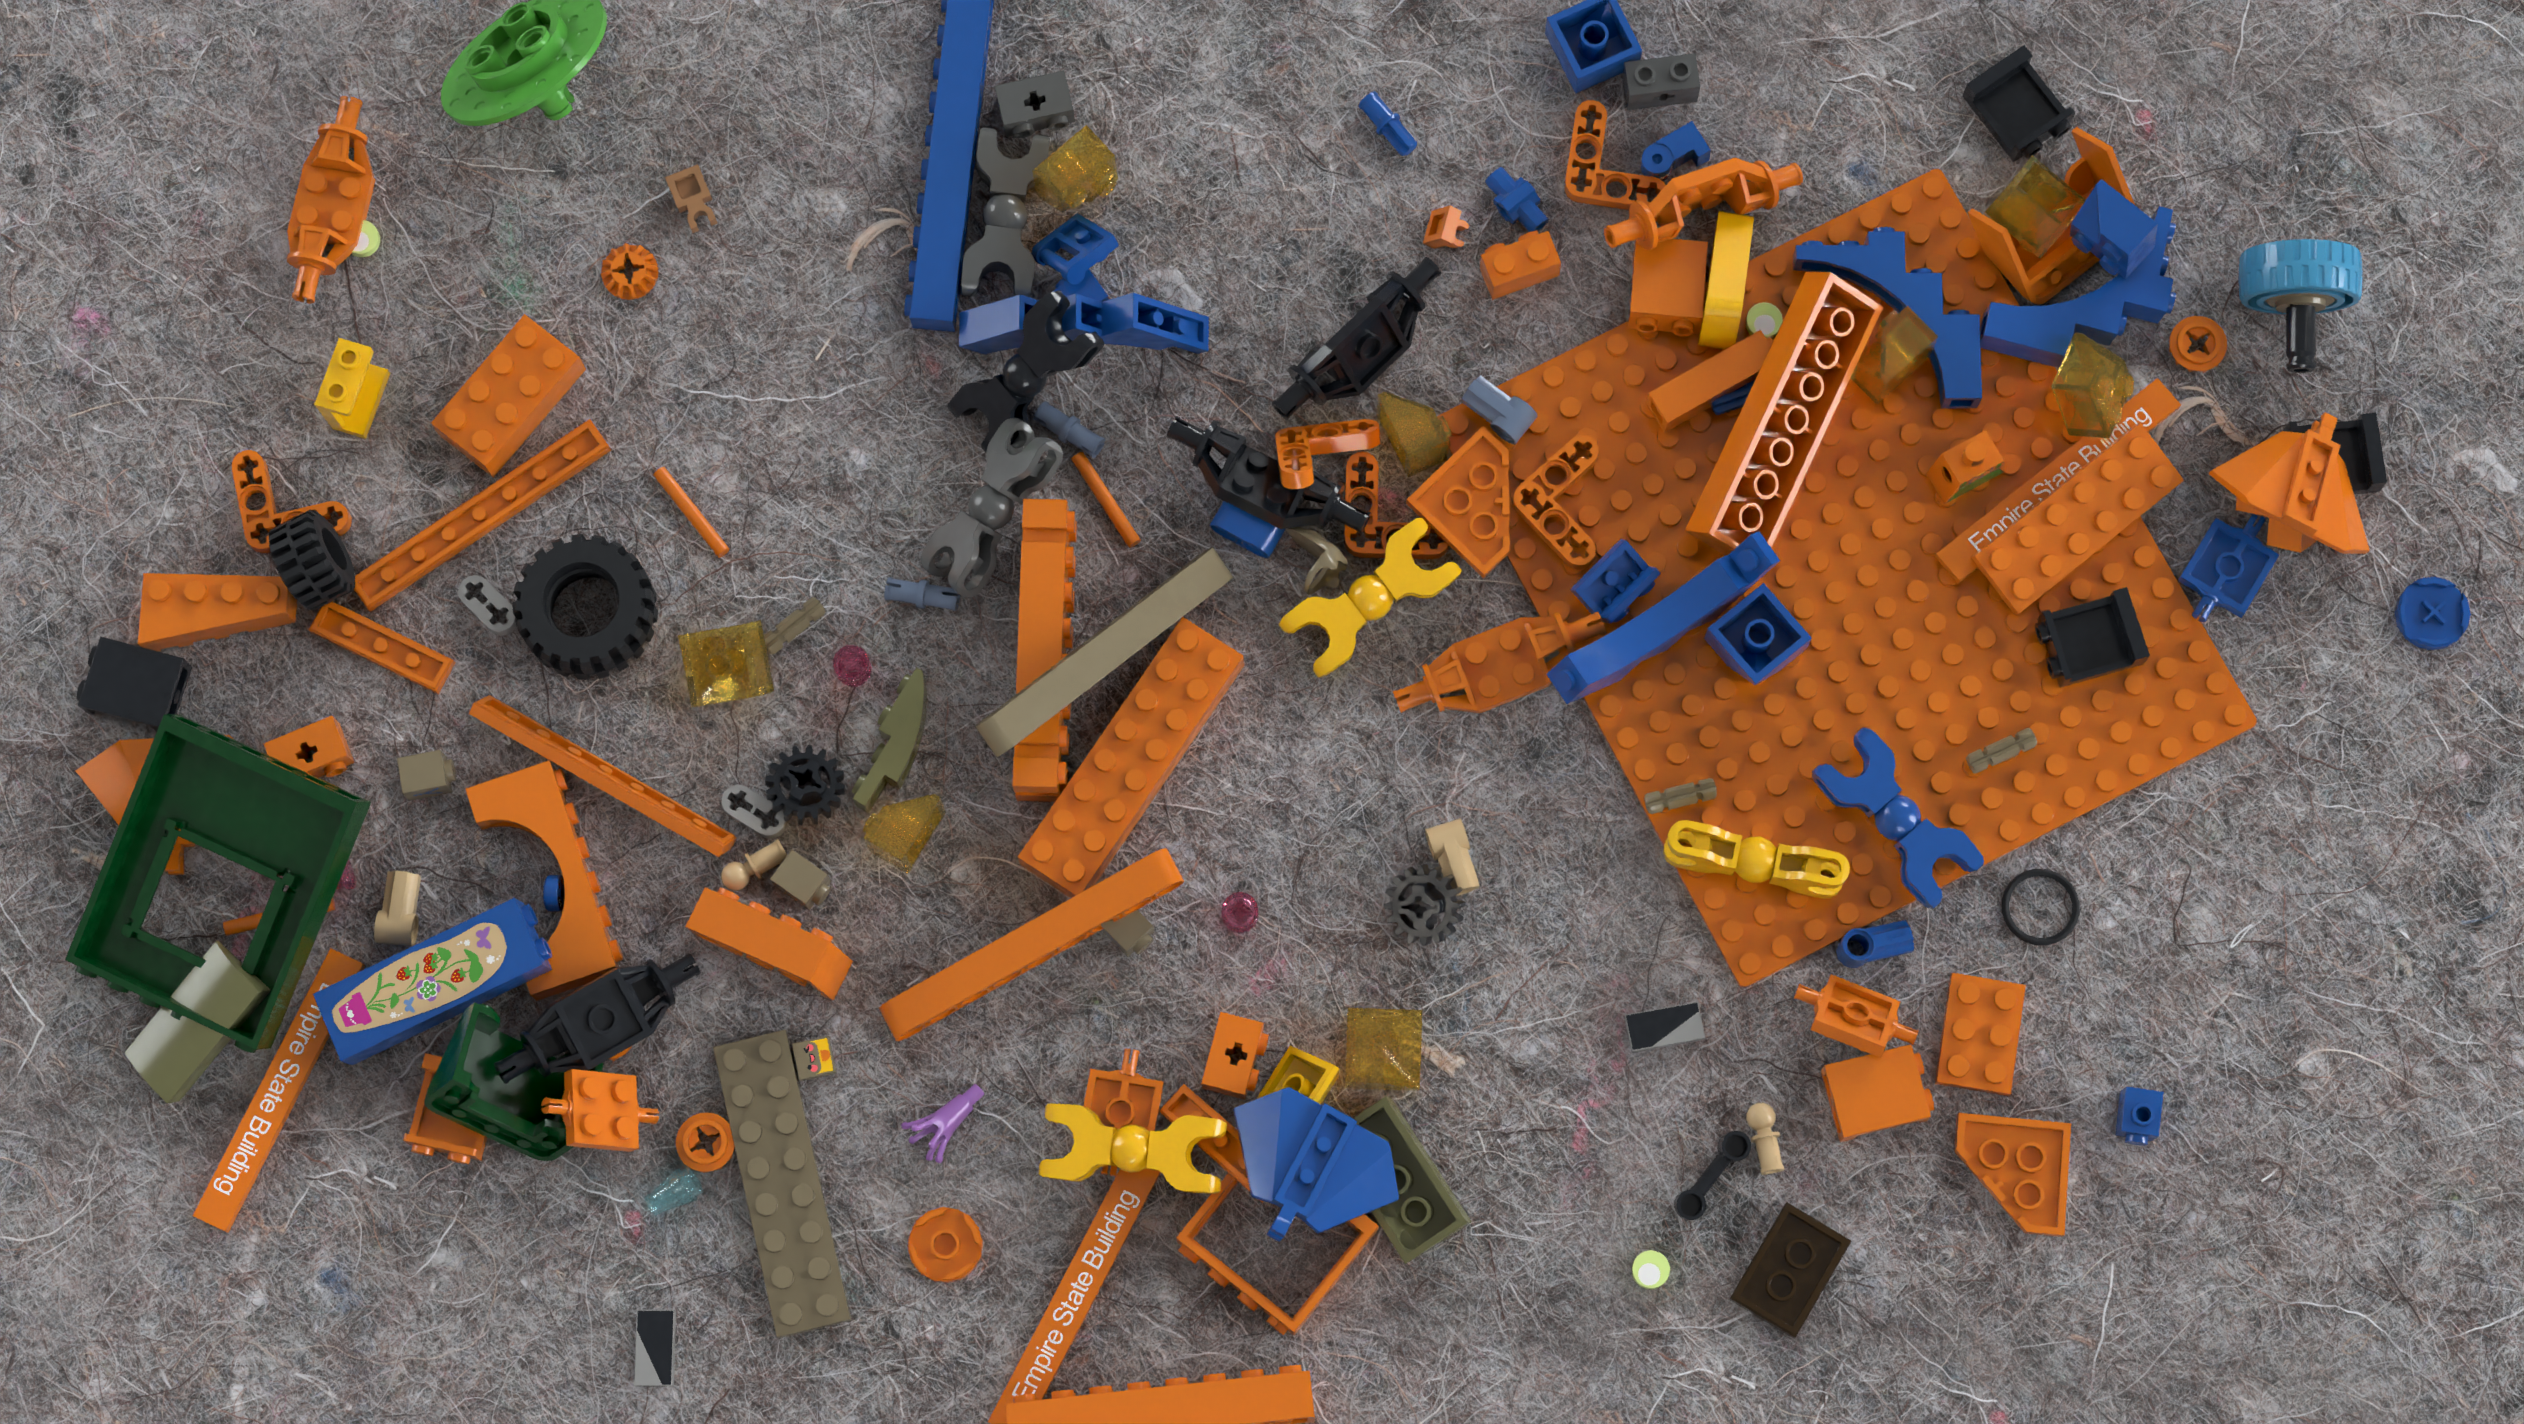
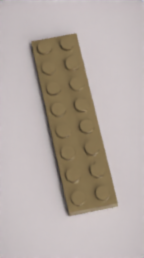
(782, 1184)

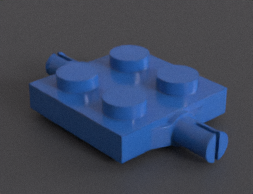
(2228, 567)

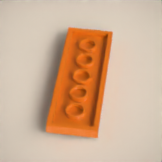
(2077, 518)

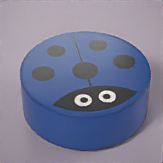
(554, 893)

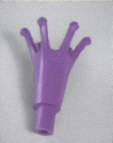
(944, 1121)

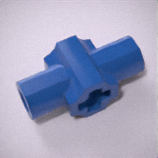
(1516, 200)

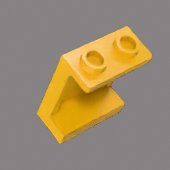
(351, 389)

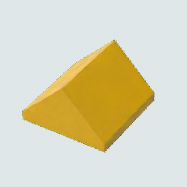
(1302, 1073)

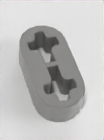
(482, 611)
(749, 819)

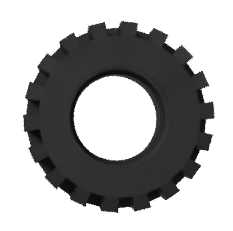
(311, 560)

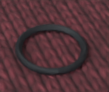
(2057, 877)

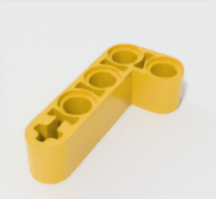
(1726, 280)

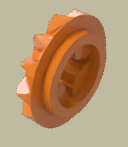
(642, 280)
(2196, 328)
(688, 1139)

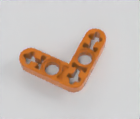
(1600, 178)
(1298, 443)
(1548, 493)
(267, 515)
(1372, 526)

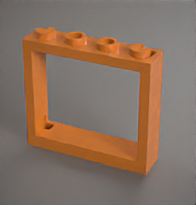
(1248, 1294)

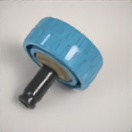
(2300, 281)

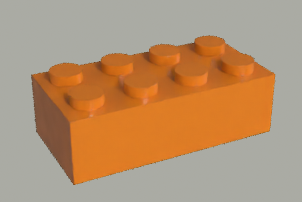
(508, 395)

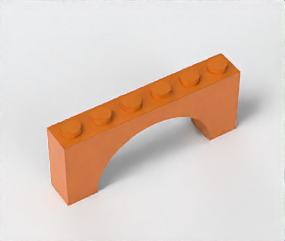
(536, 804)

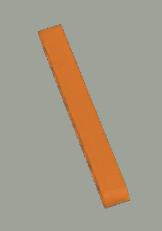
(1031, 944)

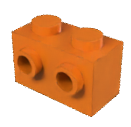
(1519, 264)

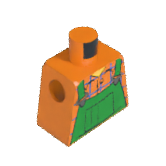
(1969, 466)

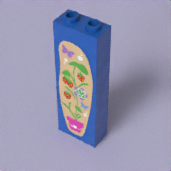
(433, 981)

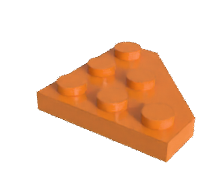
(1470, 502)
(2020, 1166)

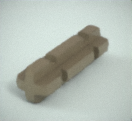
(793, 625)
(2001, 750)
(1680, 796)

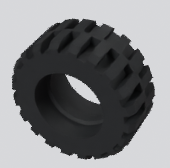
(557, 570)

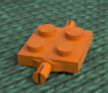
(1855, 1015)
(1124, 1098)
(600, 1110)

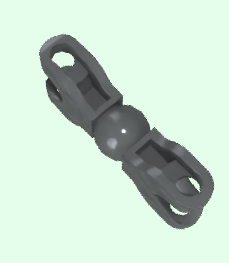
(1003, 215)
(971, 538)

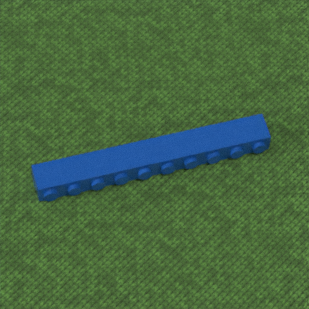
(950, 164)

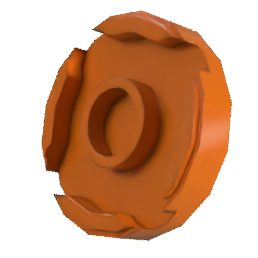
(945, 1245)

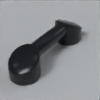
(1731, 1148)

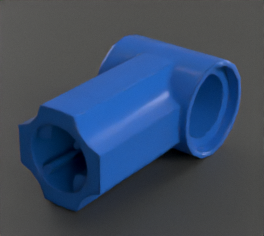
(1878, 943)

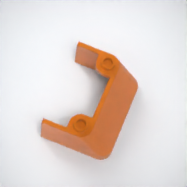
(2063, 262)

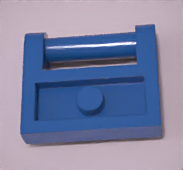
(1081, 239)

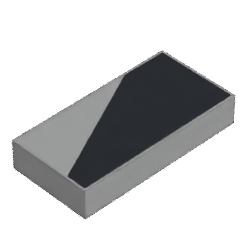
(1664, 1027)
(655, 1348)

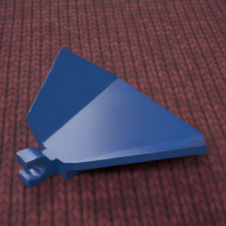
(1312, 1161)

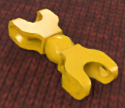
(1370, 597)
(1756, 859)
(1132, 1148)

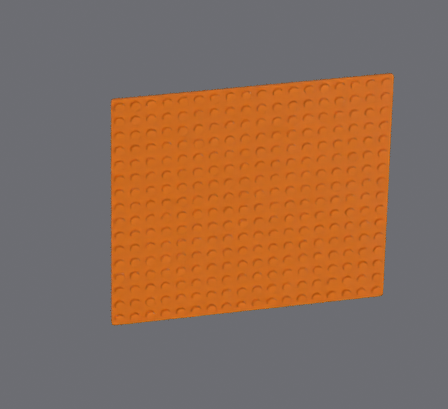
(1890, 629)

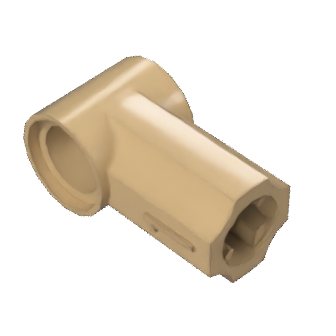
(1450, 848)
(398, 919)

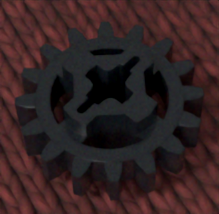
(809, 772)
(1426, 891)

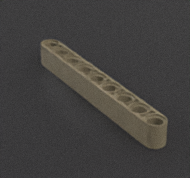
(1103, 652)

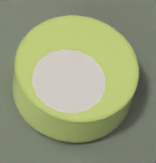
(368, 240)
(1765, 318)
(1650, 1269)

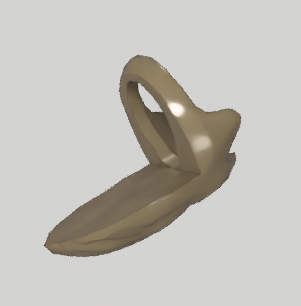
(1328, 556)

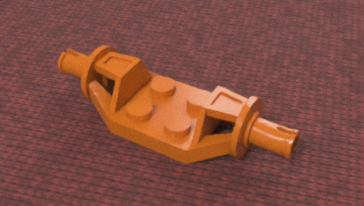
(1706, 190)
(330, 200)
(1498, 663)

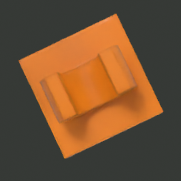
(1443, 227)

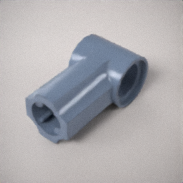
(1506, 415)

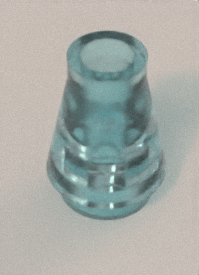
(677, 1190)

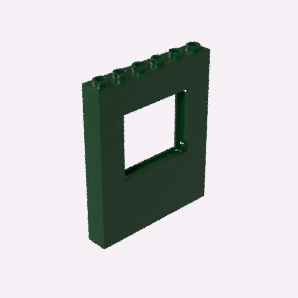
(244, 811)

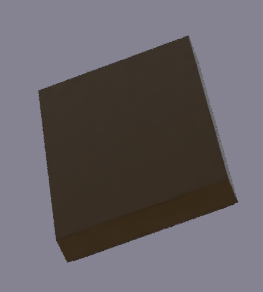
(1790, 1270)

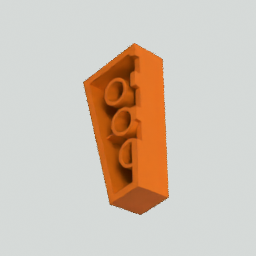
(204, 607)
(770, 941)

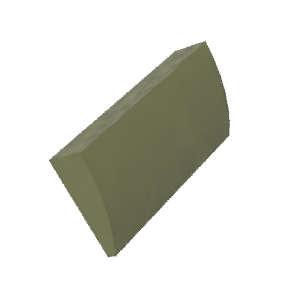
(177, 1052)
(1426, 1204)

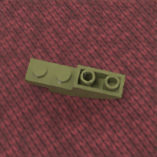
(903, 729)

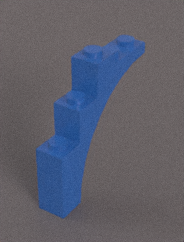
(1882, 271)
(2046, 331)

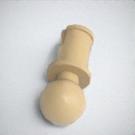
(736, 875)
(1761, 1119)

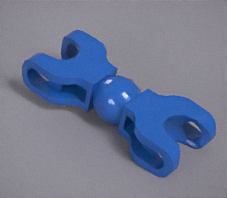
(1897, 818)

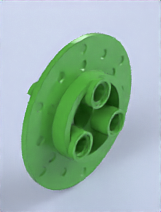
(524, 62)

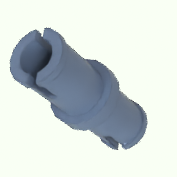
(1069, 429)
(921, 594)

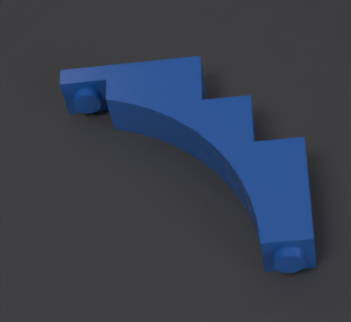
(1118, 321)
(1665, 622)

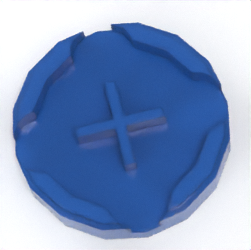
(2432, 613)

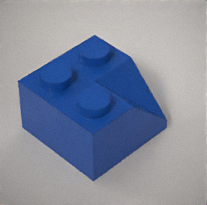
(1592, 42)
(2113, 230)
(1757, 636)

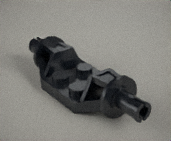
(1363, 345)
(1254, 482)
(598, 1019)

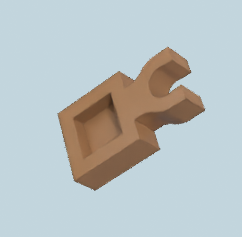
(690, 194)

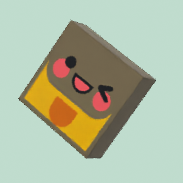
(814, 1058)

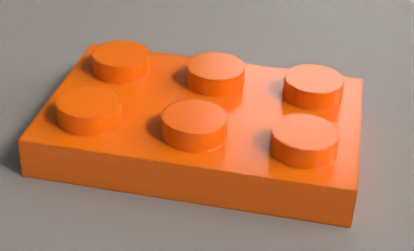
(1980, 1034)

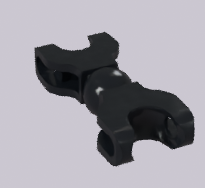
(1026, 373)

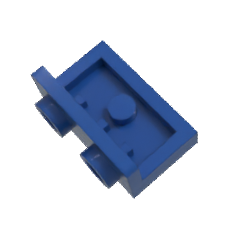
(1615, 582)

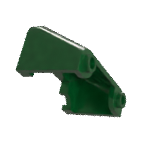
(474, 1096)

